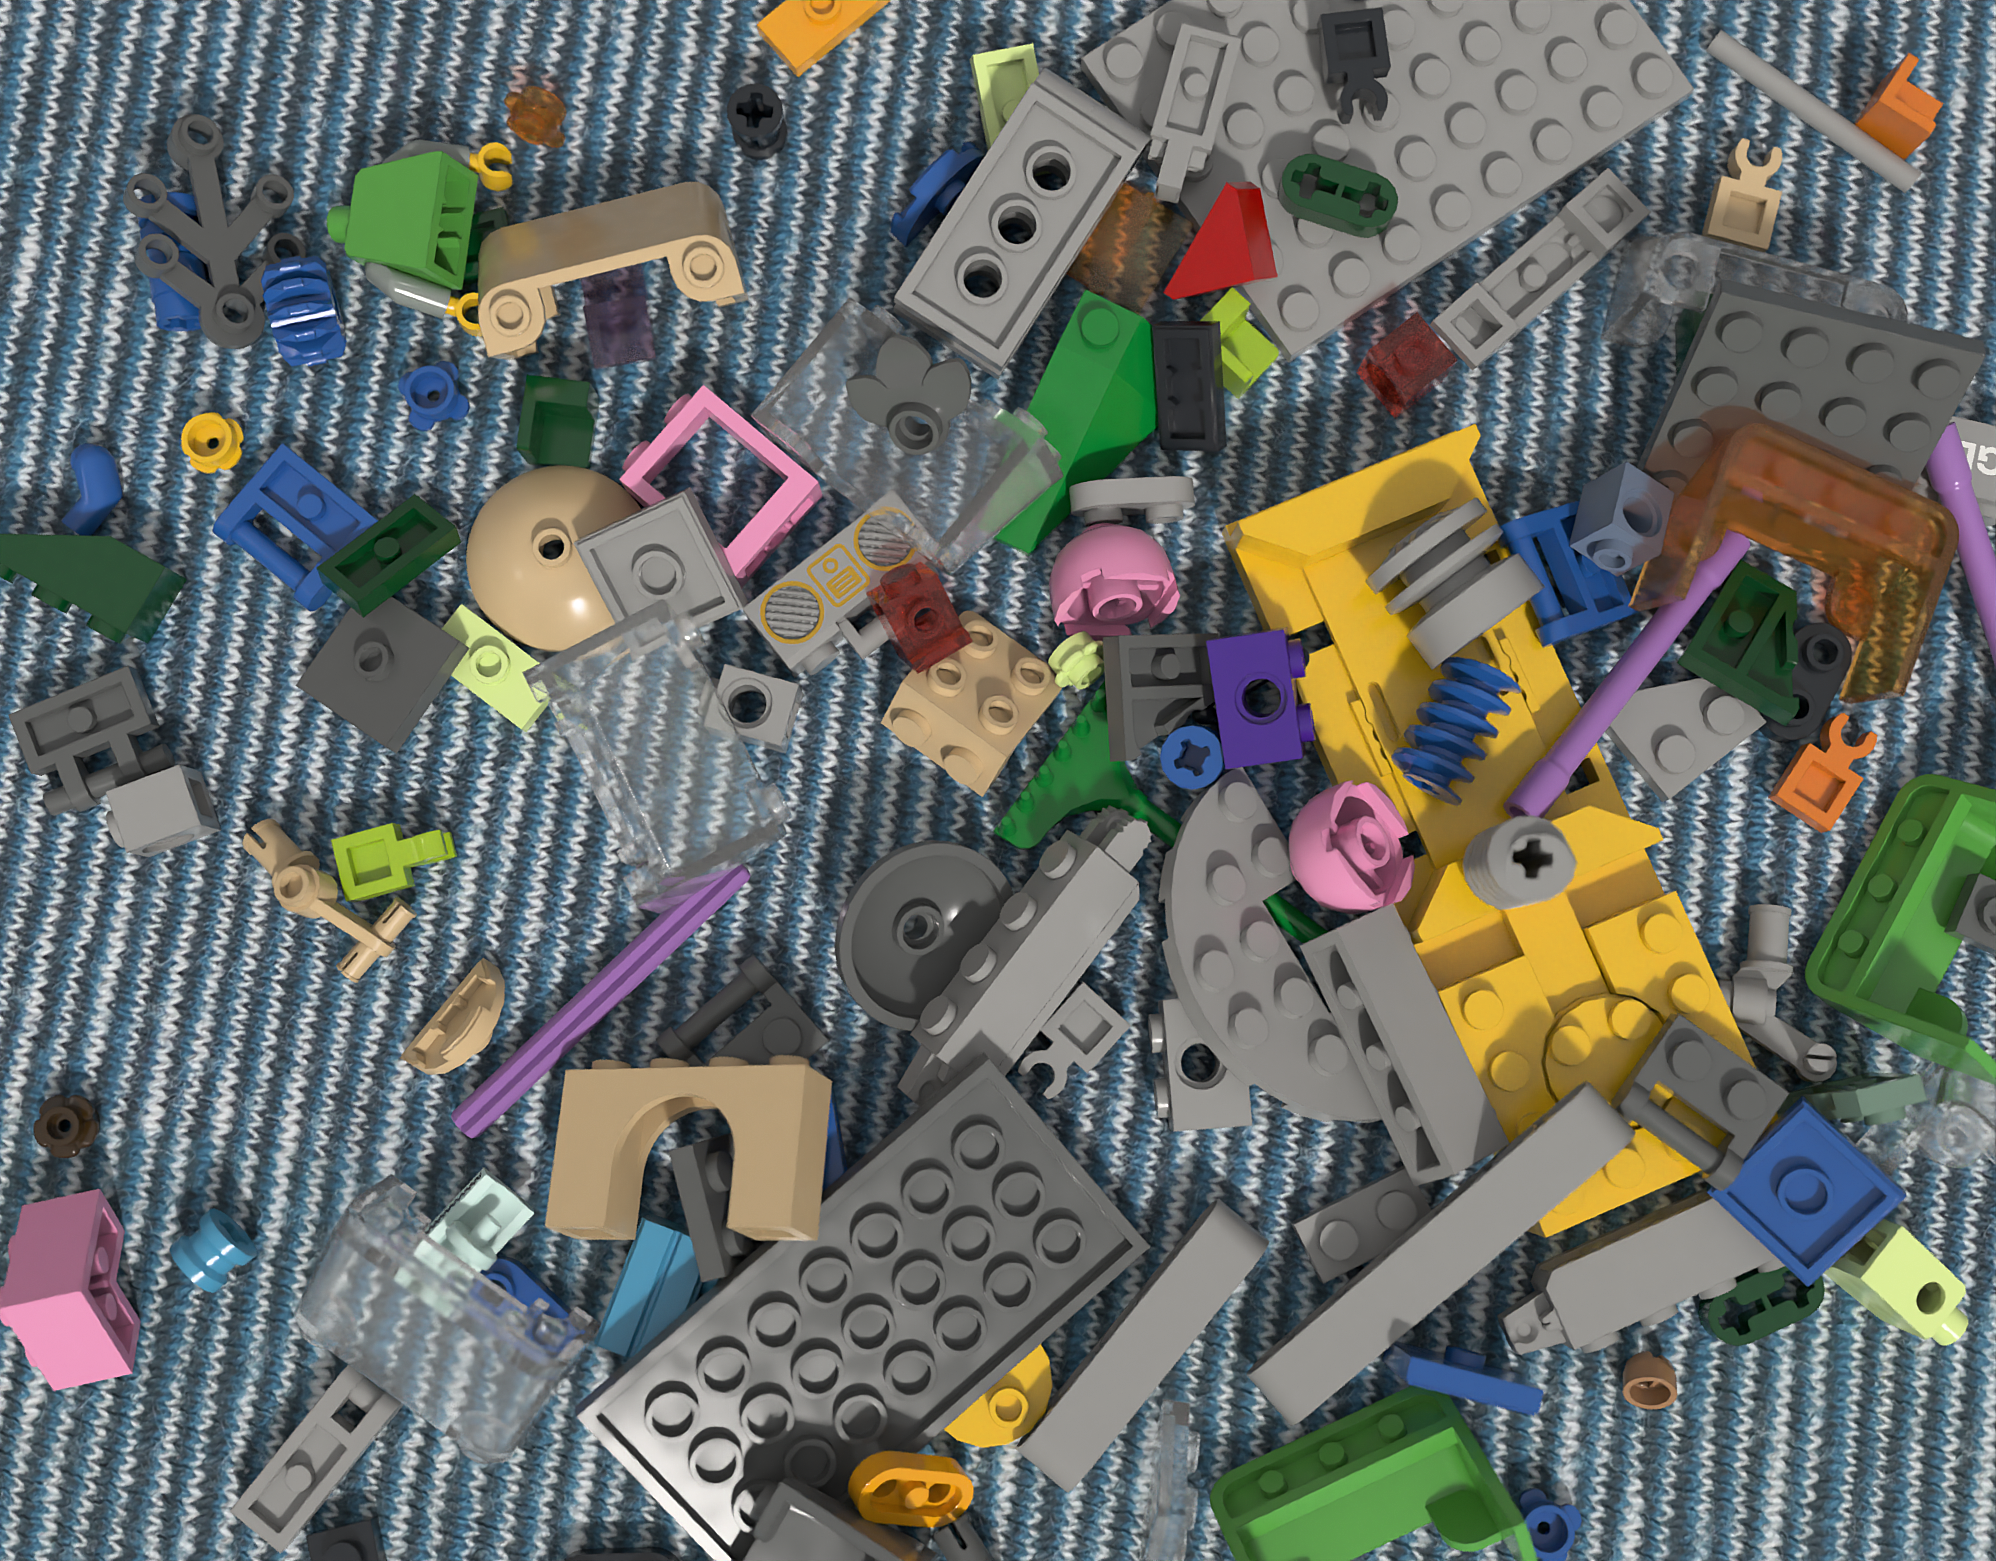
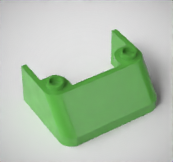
(1888, 933)
(1369, 1484)

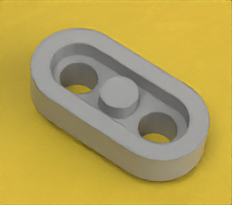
(1110, 499)

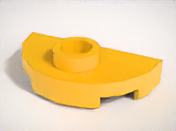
(1008, 1406)

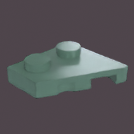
(1866, 1097)

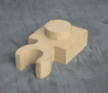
(1741, 206)

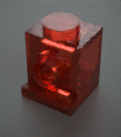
(932, 635)

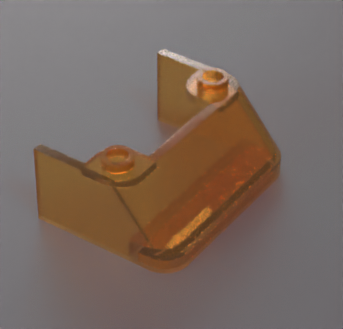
(1869, 534)

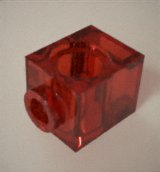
(1406, 365)

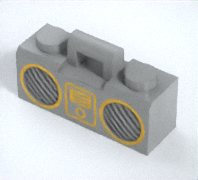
(824, 594)

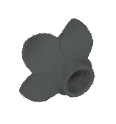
(908, 387)

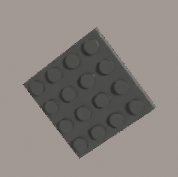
(1818, 373)

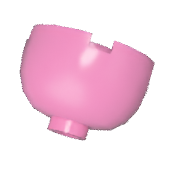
(1111, 580)
(1350, 849)

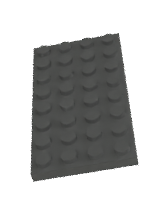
(921, 1293)

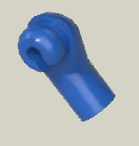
(98, 485)

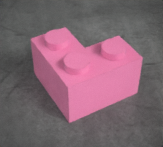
(66, 1292)

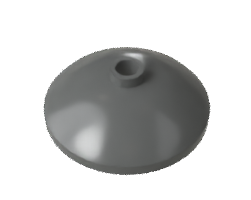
(956, 906)

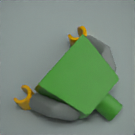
(415, 223)

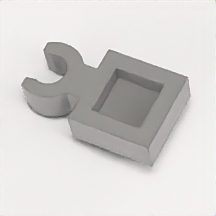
(1080, 1032)

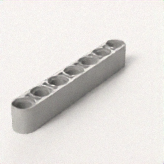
(1441, 1252)

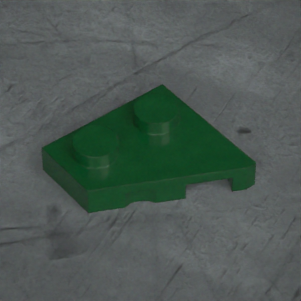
(1749, 643)

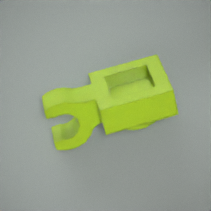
(381, 859)

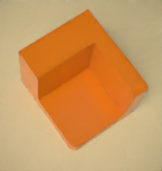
(1899, 112)

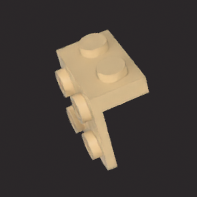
(973, 704)

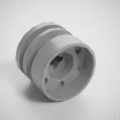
(1453, 582)

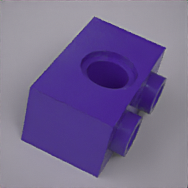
(1245, 734)

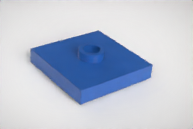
(1808, 1192)
(1463, 1375)

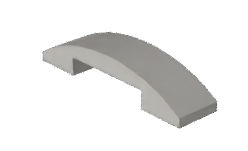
(1540, 270)

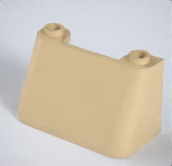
(530, 257)

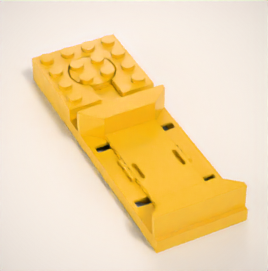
(1531, 989)

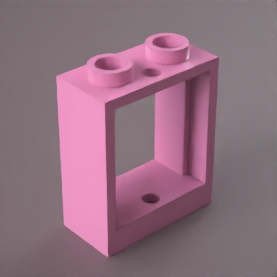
(775, 518)

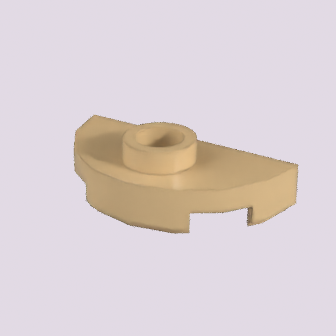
(461, 1024)

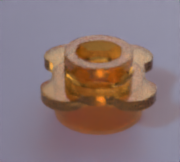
(536, 116)

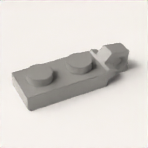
(1191, 105)

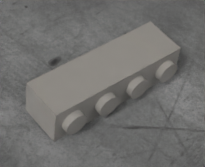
(1404, 1046)

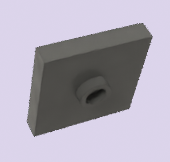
(383, 670)

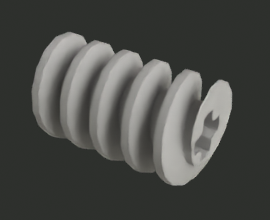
(1528, 840)

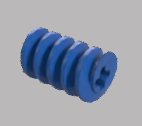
(1452, 725)

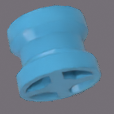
(213, 1250)

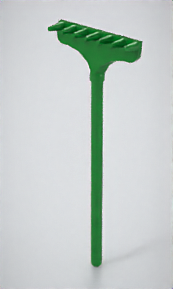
(1083, 779)

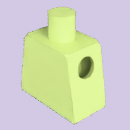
(1902, 1284)

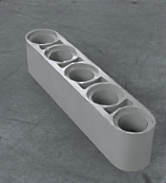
(1142, 1345)

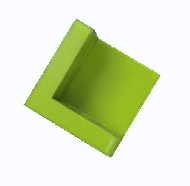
(1244, 349)

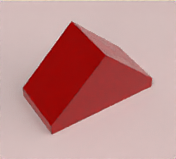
(1229, 247)

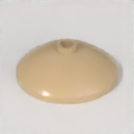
(519, 590)

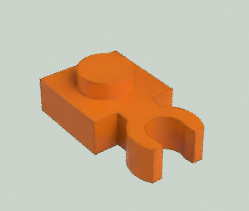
(1819, 781)

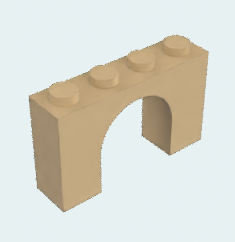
(619, 1112)

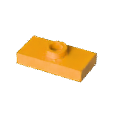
(809, 29)

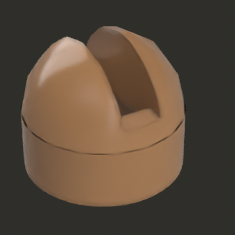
(1661, 1381)

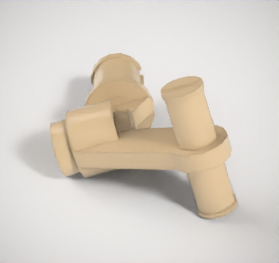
(313, 894)

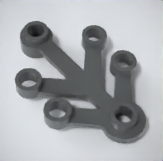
(211, 238)

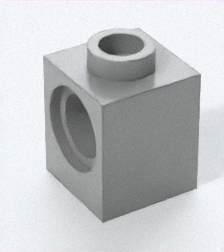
(783, 702)
(161, 811)

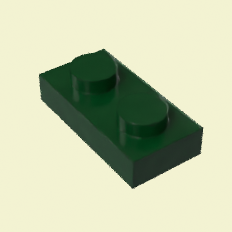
(389, 555)

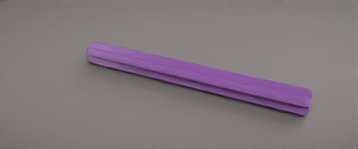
(592, 1004)

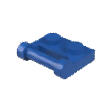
(305, 506)
(1589, 593)

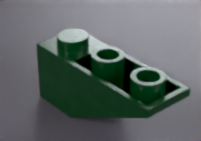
(96, 574)

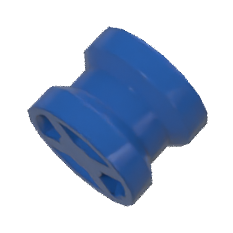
(1202, 753)

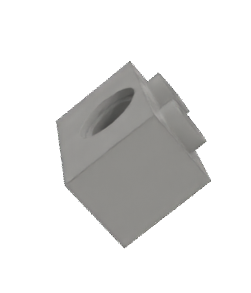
(1192, 1105)

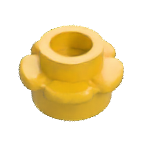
(200, 431)

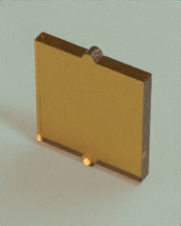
(1130, 249)

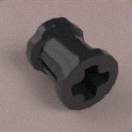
(742, 115)

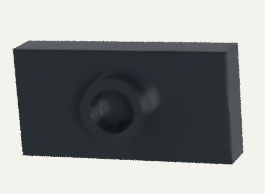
(1189, 385)

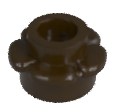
(83, 1120)

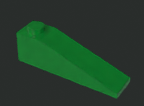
(1094, 405)

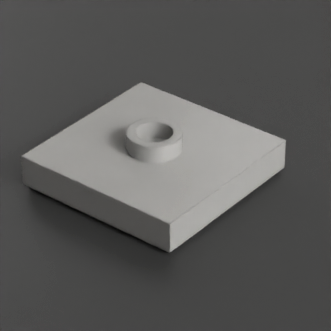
(662, 555)

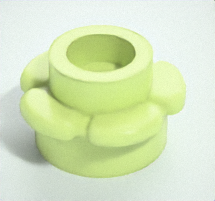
(1078, 661)

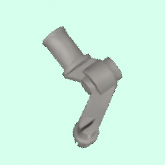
(1753, 996)

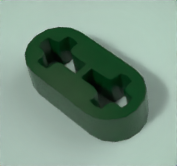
(1337, 195)
(1767, 1314)

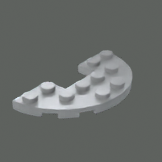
(1236, 966)

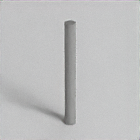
(1813, 111)

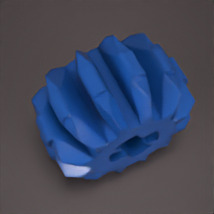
(303, 311)

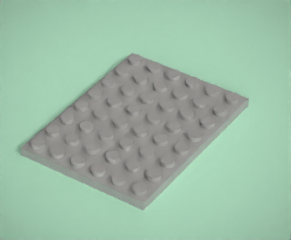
(1476, 125)

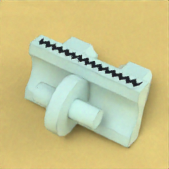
(480, 1220)

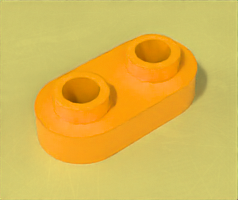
(910, 1489)

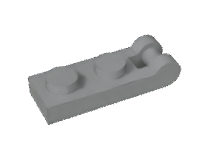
(314, 1460)

